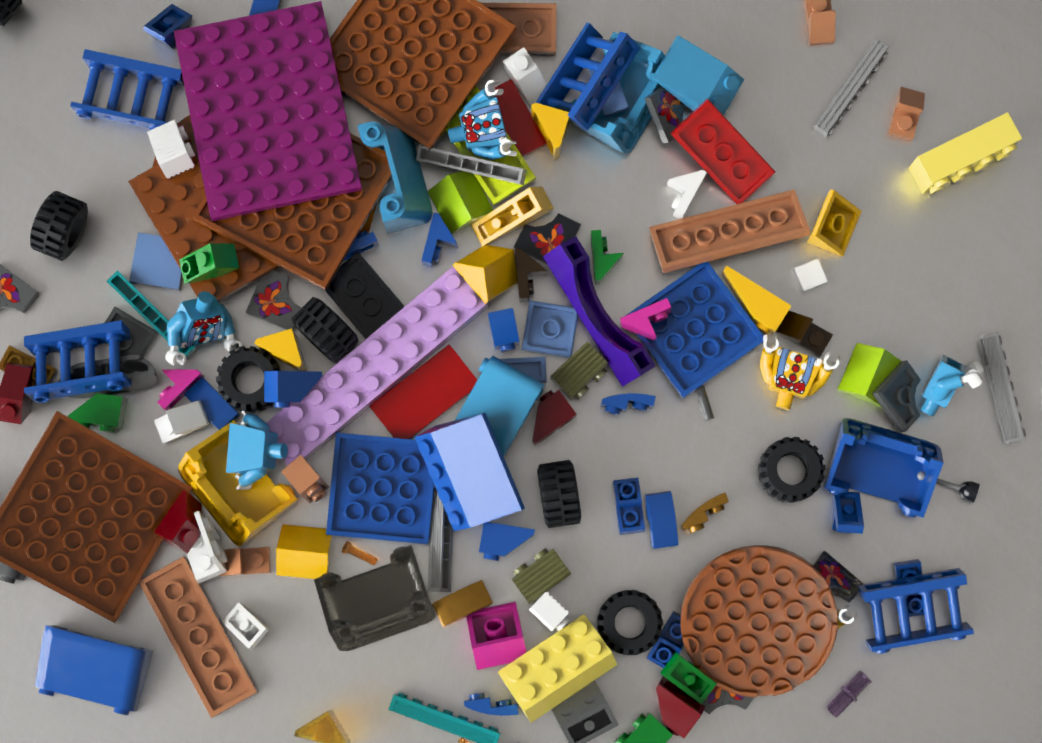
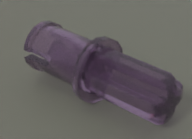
(848, 694)

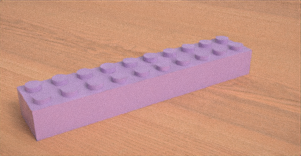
(377, 365)

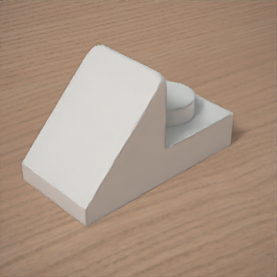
(688, 186)
(181, 421)
(245, 626)

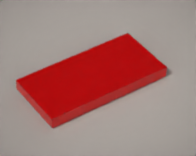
(722, 152)
(424, 394)

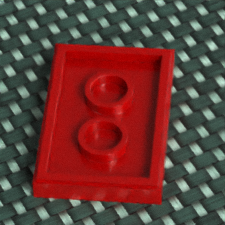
(518, 120)

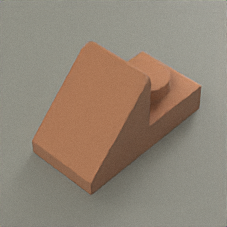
(820, 21)
(906, 113)
(247, 561)

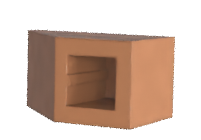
(305, 479)

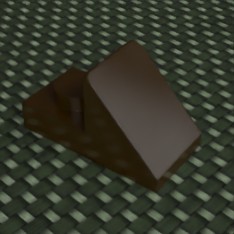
(526, 268)
(804, 333)

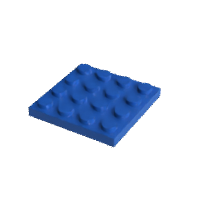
(702, 331)
(379, 490)

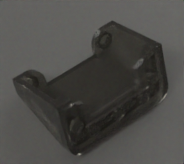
(375, 601)

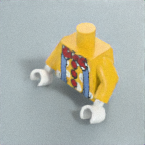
(793, 373)

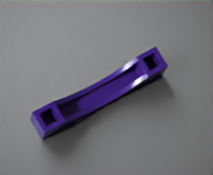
(572, 270)

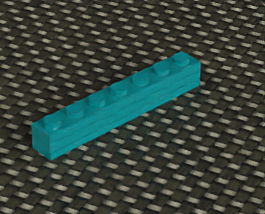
(144, 308)
(443, 720)

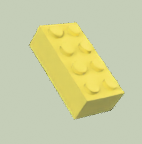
(965, 153)
(557, 668)

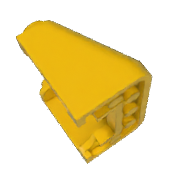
(236, 511)

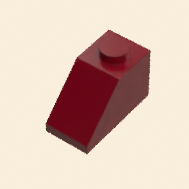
(14, 403)
(551, 415)
(179, 524)
(677, 708)

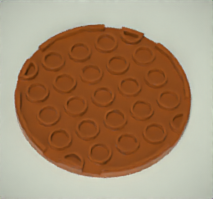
(759, 620)

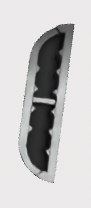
(133, 366)

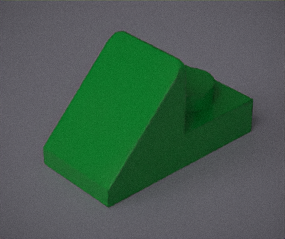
(602, 262)
(688, 678)

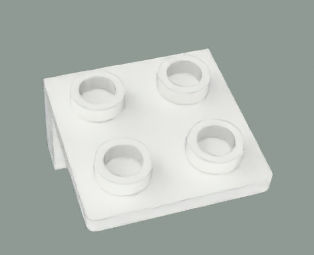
(206, 555)

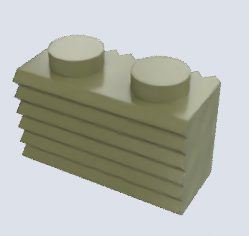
(580, 371)
(541, 575)

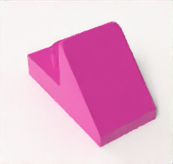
(639, 321)
(183, 380)

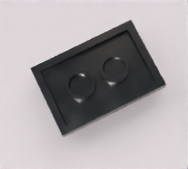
(363, 295)

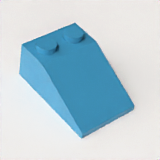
(696, 75)

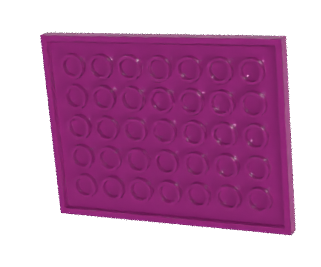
(267, 111)

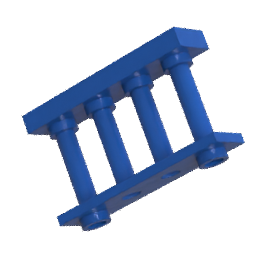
(121, 68)
(602, 82)
(65, 342)
(900, 590)

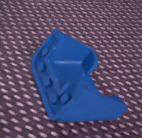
(884, 465)
(92, 669)

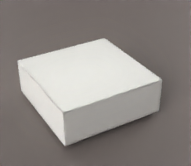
(810, 275)

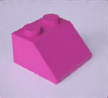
(496, 635)

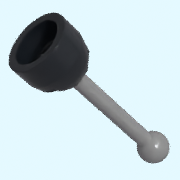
(967, 490)

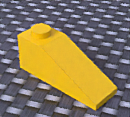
(512, 215)
(760, 305)

